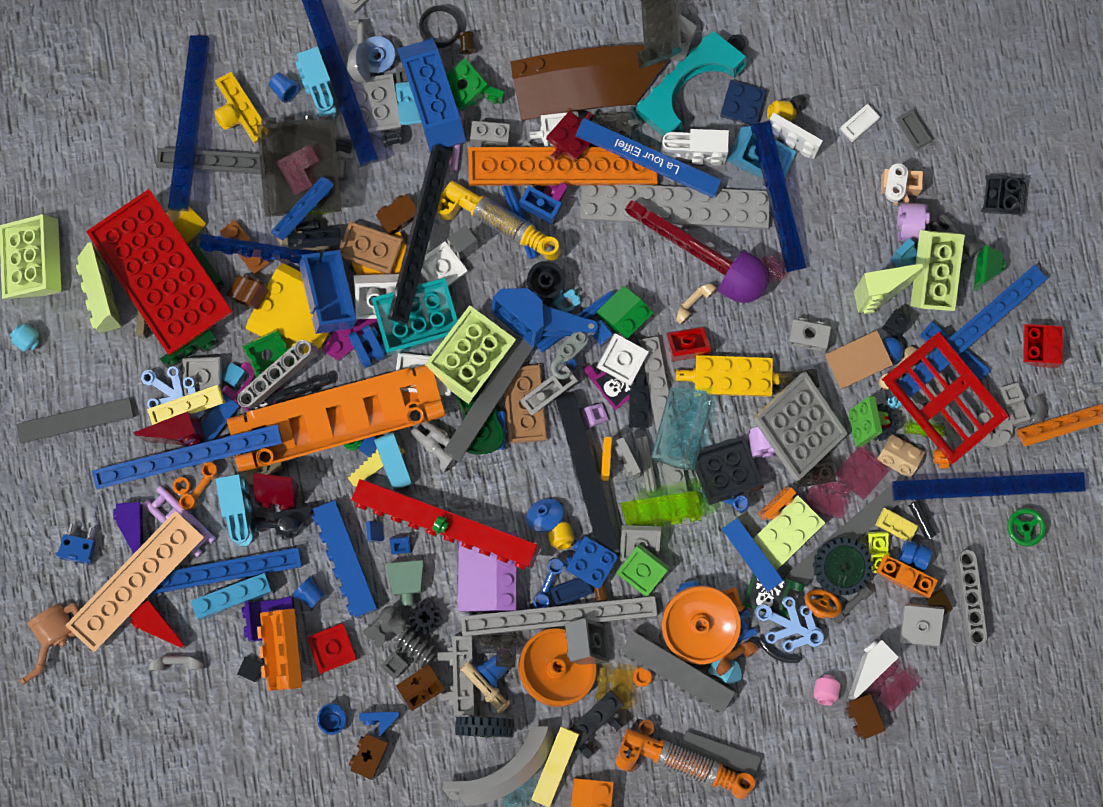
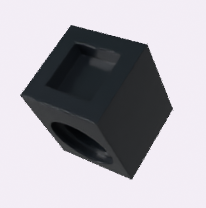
(896, 323)

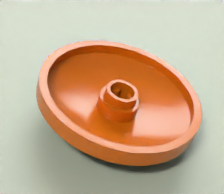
(701, 624)
(550, 674)

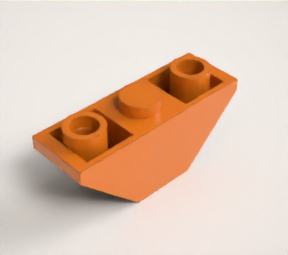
(906, 576)

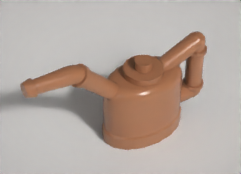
(50, 630)

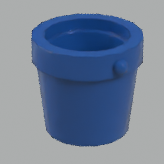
(283, 87)
(308, 592)
(491, 672)

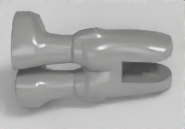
(432, 441)

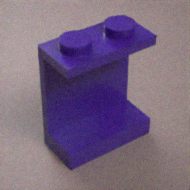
(252, 614)

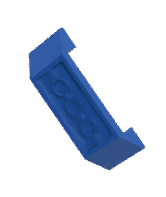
(432, 94)

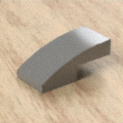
(1014, 404)

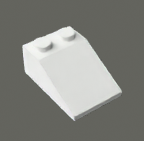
(872, 665)

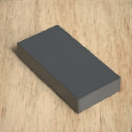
(913, 129)

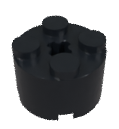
(548, 272)

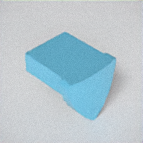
(731, 676)

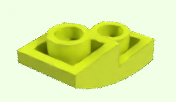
(877, 548)

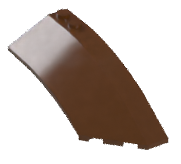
(581, 80)

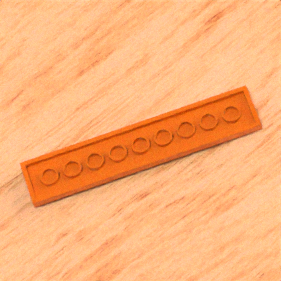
(535, 168)

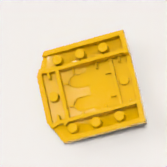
(286, 310)

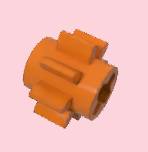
(940, 459)

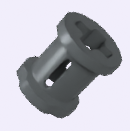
(635, 122)

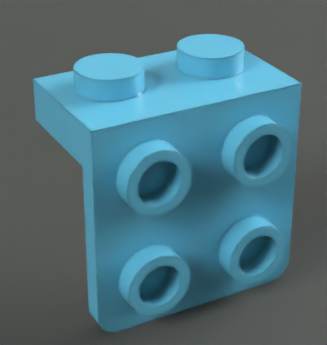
(406, 105)

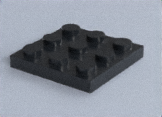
(727, 471)

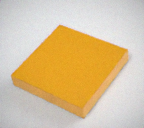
(606, 455)

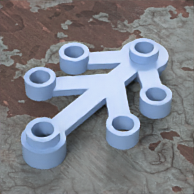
(174, 393)
(792, 626)

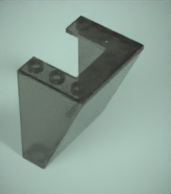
(285, 137)

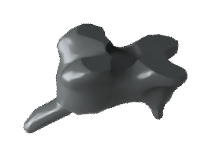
(389, 621)

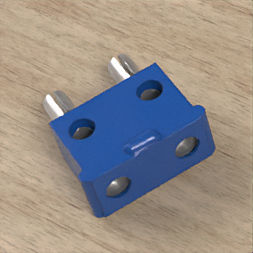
(76, 549)

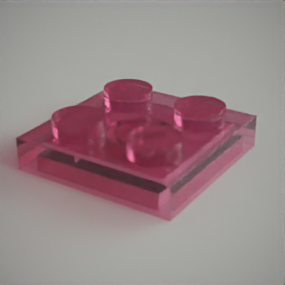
(861, 472)

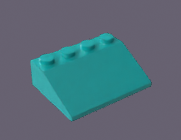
(429, 319)

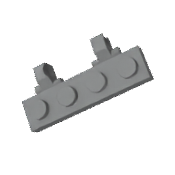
(462, 690)

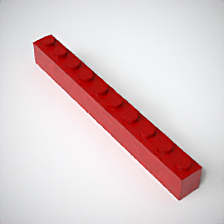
(461, 529)

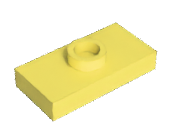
(896, 525)

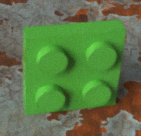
(642, 570)

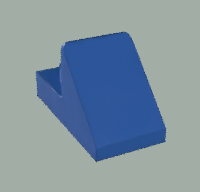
(385, 720)

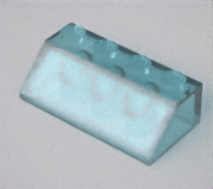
(682, 428)

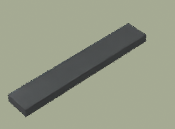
(75, 420)

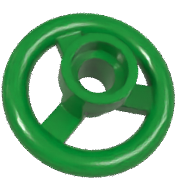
(1027, 542)

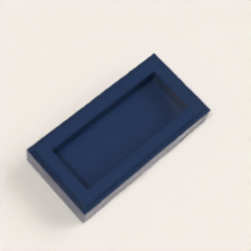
(570, 591)

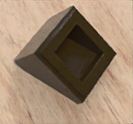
(940, 600)

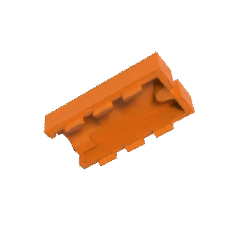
(280, 650)

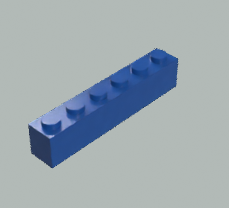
(345, 560)

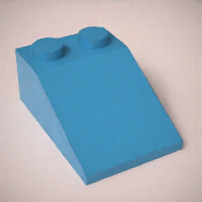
(745, 155)

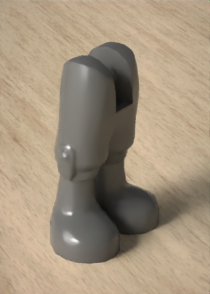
(970, 249)

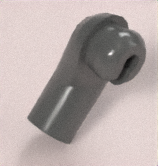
(1040, 412)

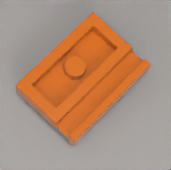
(783, 498)

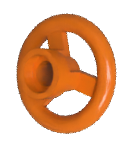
(821, 607)

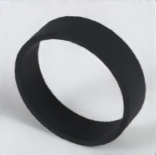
(445, 9)

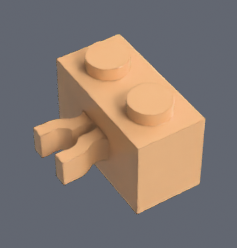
(913, 185)

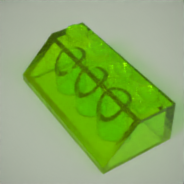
(664, 509)

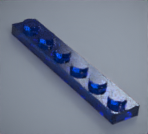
(251, 249)

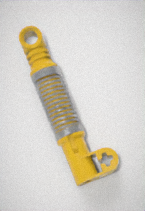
(483, 209)

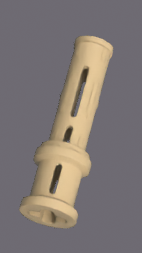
(491, 694)

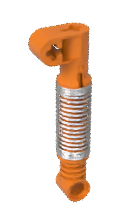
(682, 762)

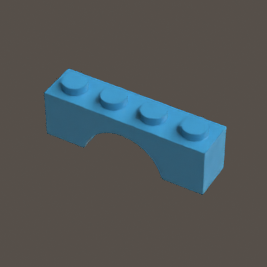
(233, 595)

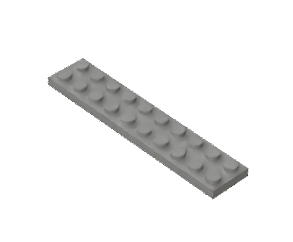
(677, 205)

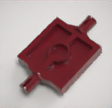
(564, 137)

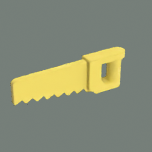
(368, 468)

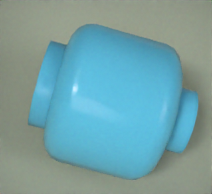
(24, 337)

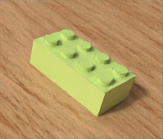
(939, 278)

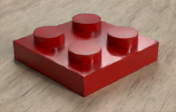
(331, 648)

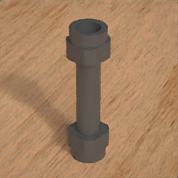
(862, 595)

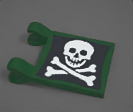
(758, 595)

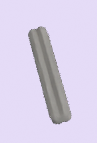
(647, 465)

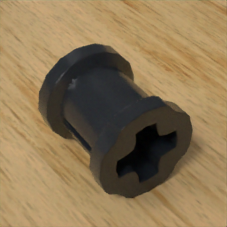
(392, 137)

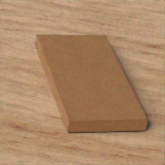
(520, 423)

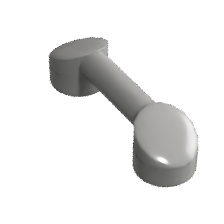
(158, 664)

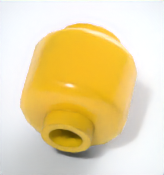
(782, 108)
(561, 536)

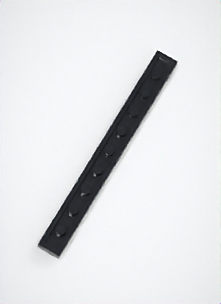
(419, 235)

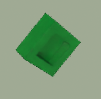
(494, 95)

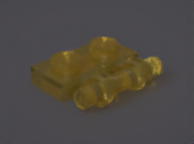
(621, 685)

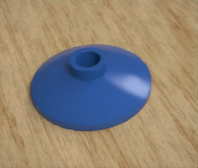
(545, 521)

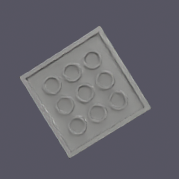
(800, 426)

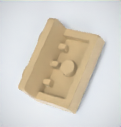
(900, 456)

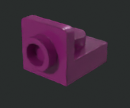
(556, 192)

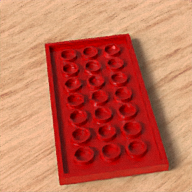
(159, 272)

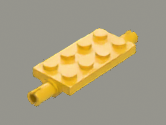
(732, 375)

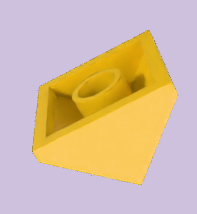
(187, 223)

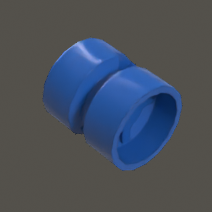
(915, 555)

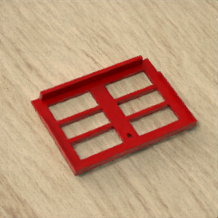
(950, 393)

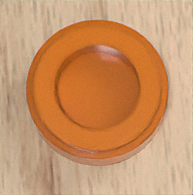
(642, 677)

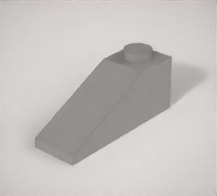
(548, 390)

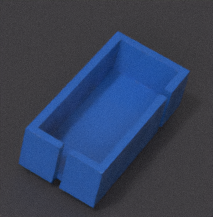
(327, 292)

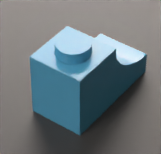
(905, 254)

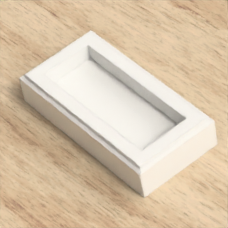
(859, 123)

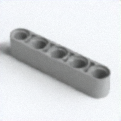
(268, 375)
(967, 607)

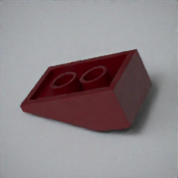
(177, 430)
(275, 491)

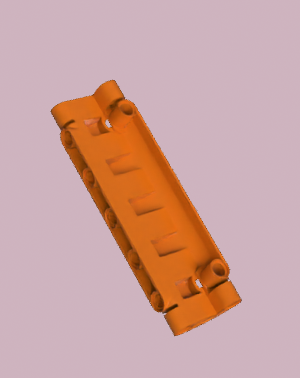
(341, 415)

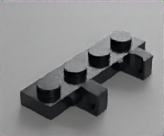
(602, 713)

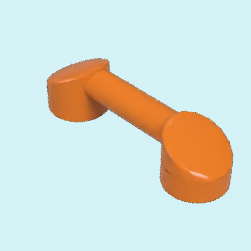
(210, 472)

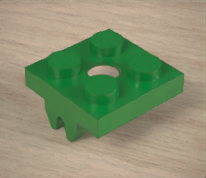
(475, 86)
(255, 348)

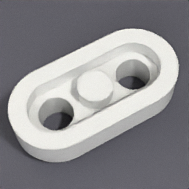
(896, 181)

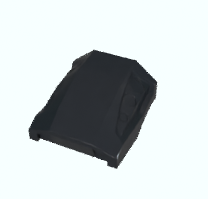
(1005, 195)

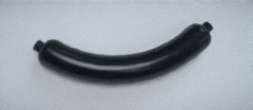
(776, 655)

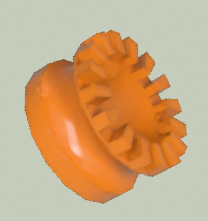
(183, 491)

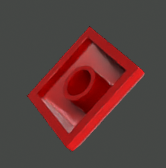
(688, 344)

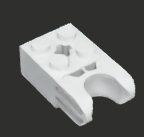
(697, 146)

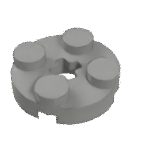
(1001, 435)

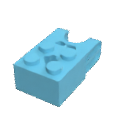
(316, 80)
(236, 508)

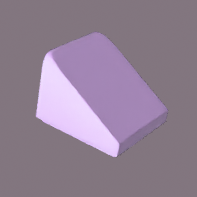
(594, 415)

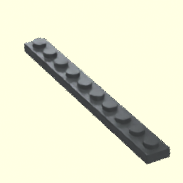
(221, 161)

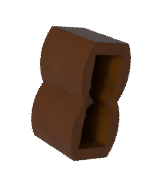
(247, 291)

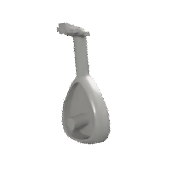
(357, 60)

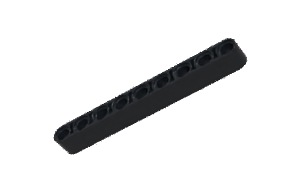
(586, 472)

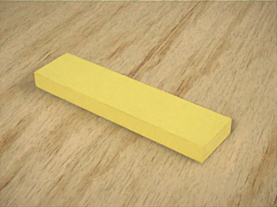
(192, 403)
(555, 766)

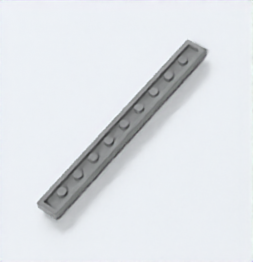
(658, 395)
(558, 616)

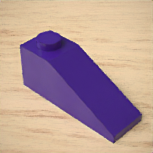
(130, 522)

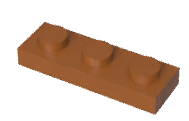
(234, 231)

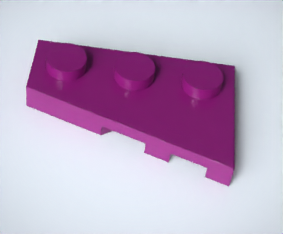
(339, 343)

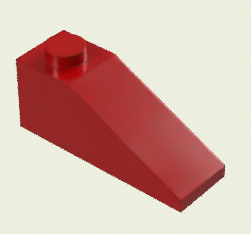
(151, 621)

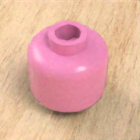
(826, 690)

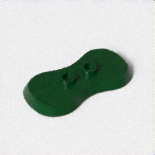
(492, 433)

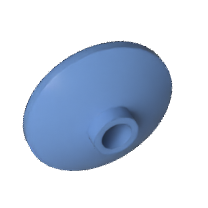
(382, 46)

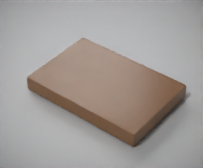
(370, 248)
(859, 359)

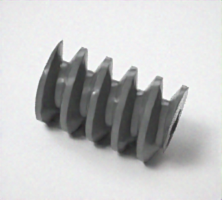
(415, 648)

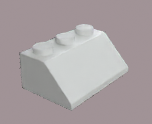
(368, 287)

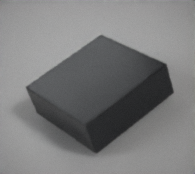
(250, 669)

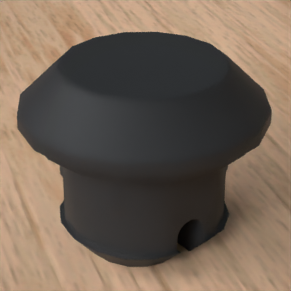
(798, 102)

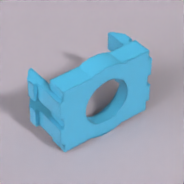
(569, 294)

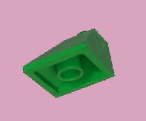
(988, 266)

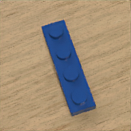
(302, 208)

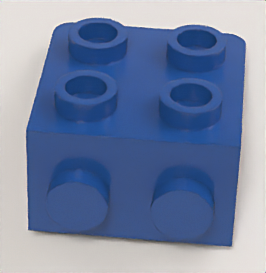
(590, 562)

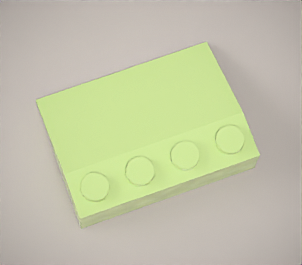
(30, 257)
(881, 286)
(98, 289)
(469, 354)

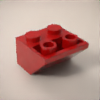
(1043, 345)

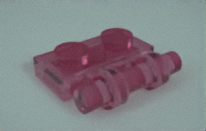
(827, 503)
(896, 691)

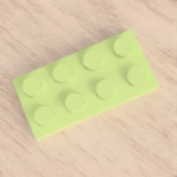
(788, 532)

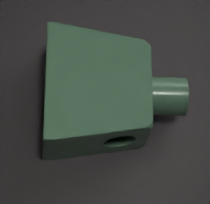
(406, 579)

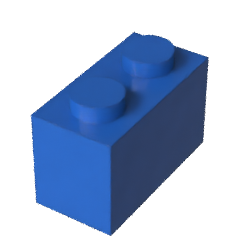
(540, 205)

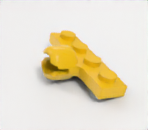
(238, 107)

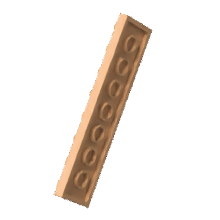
(134, 581)

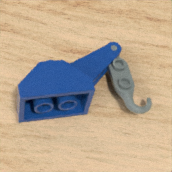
(531, 320)

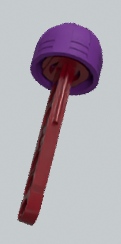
(744, 278)

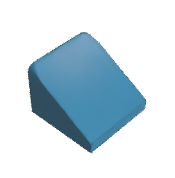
(233, 375)

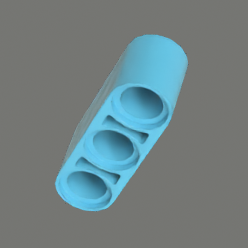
(392, 461)

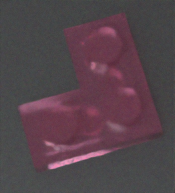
(293, 168)

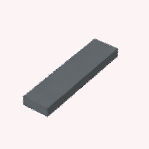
(721, 753)

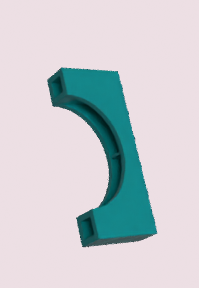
(709, 56)

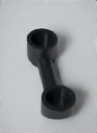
(285, 524)

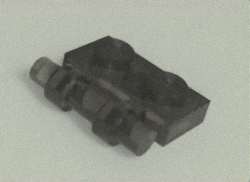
(620, 117)

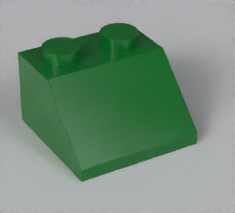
(624, 312)

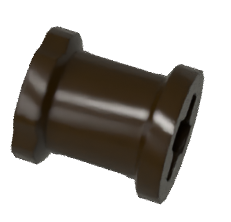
(466, 43)

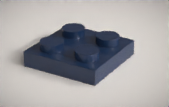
(742, 103)

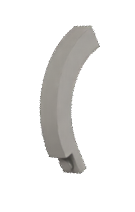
(510, 776)

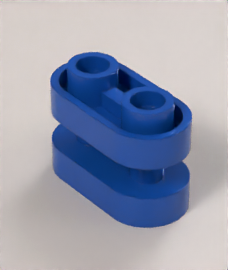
(377, 349)

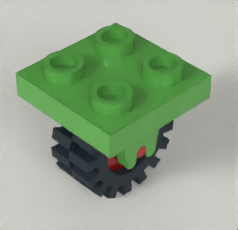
(871, 421)

